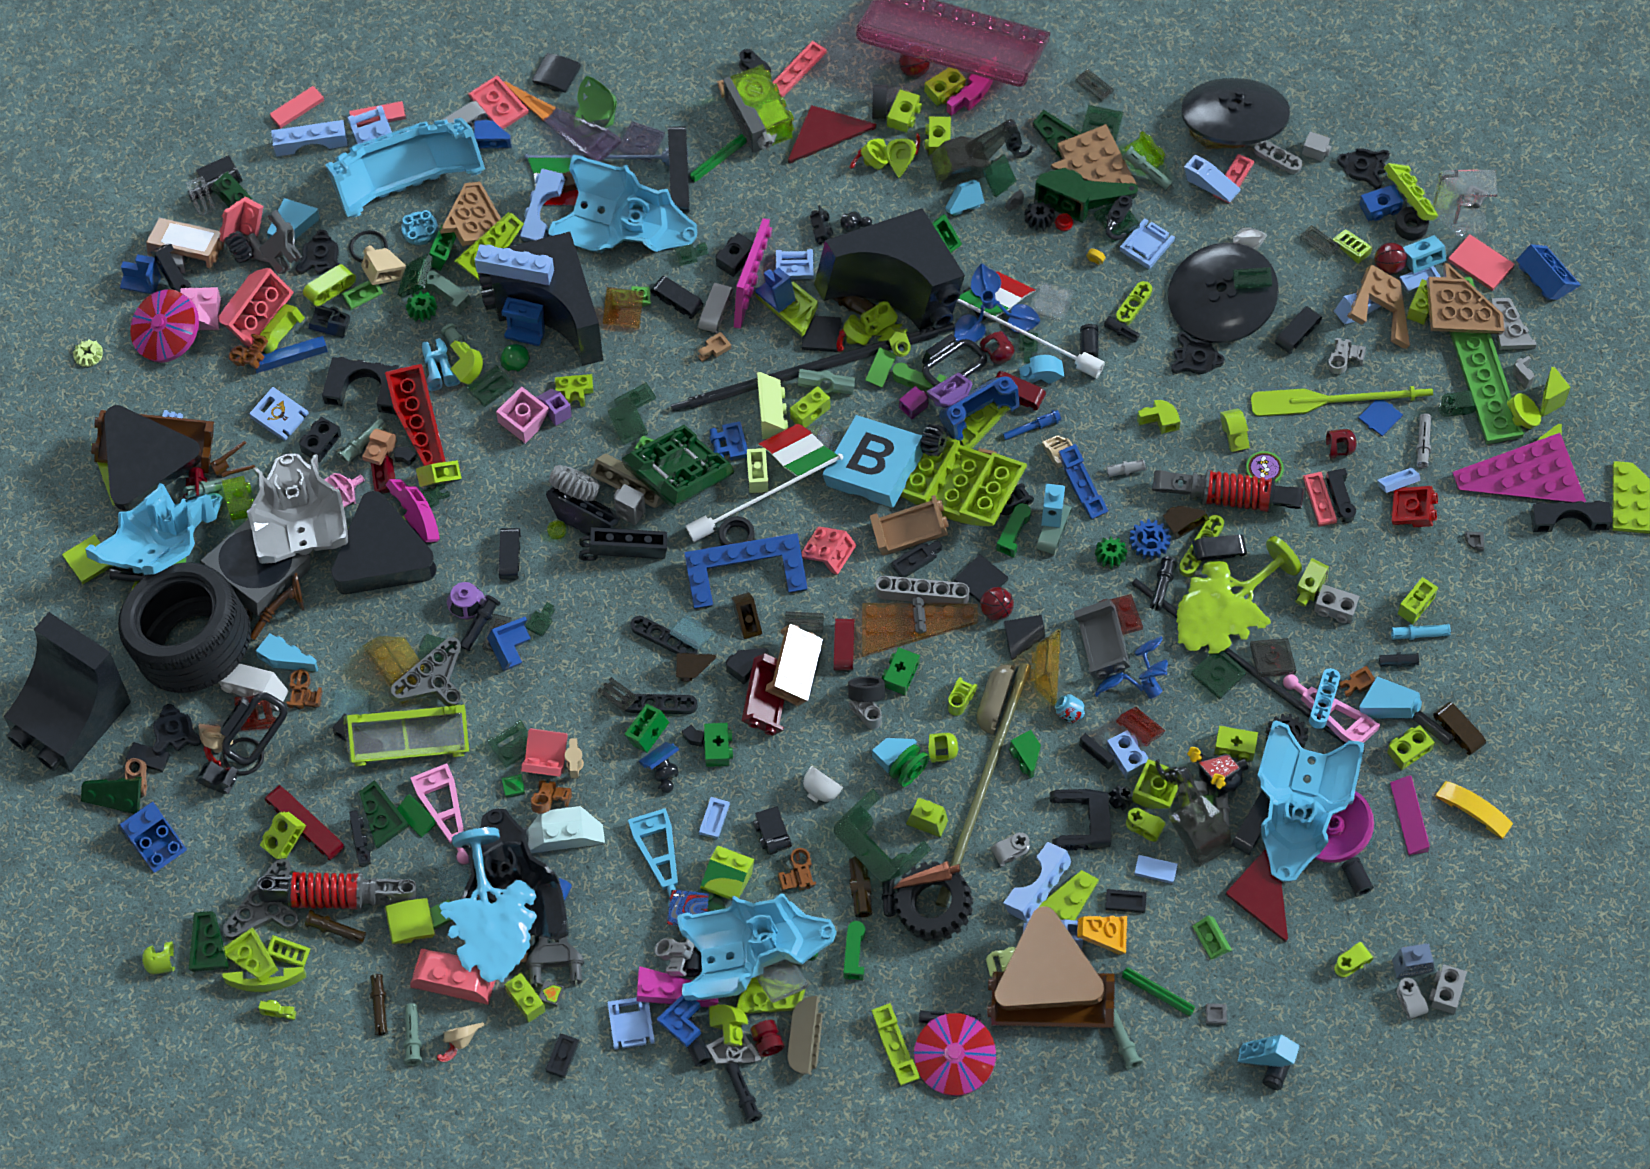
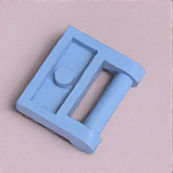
(371, 130)
(796, 268)

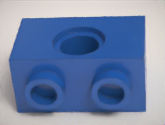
(1387, 196)

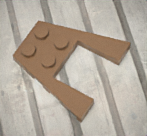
(1387, 293)

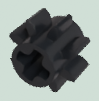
(1120, 797)

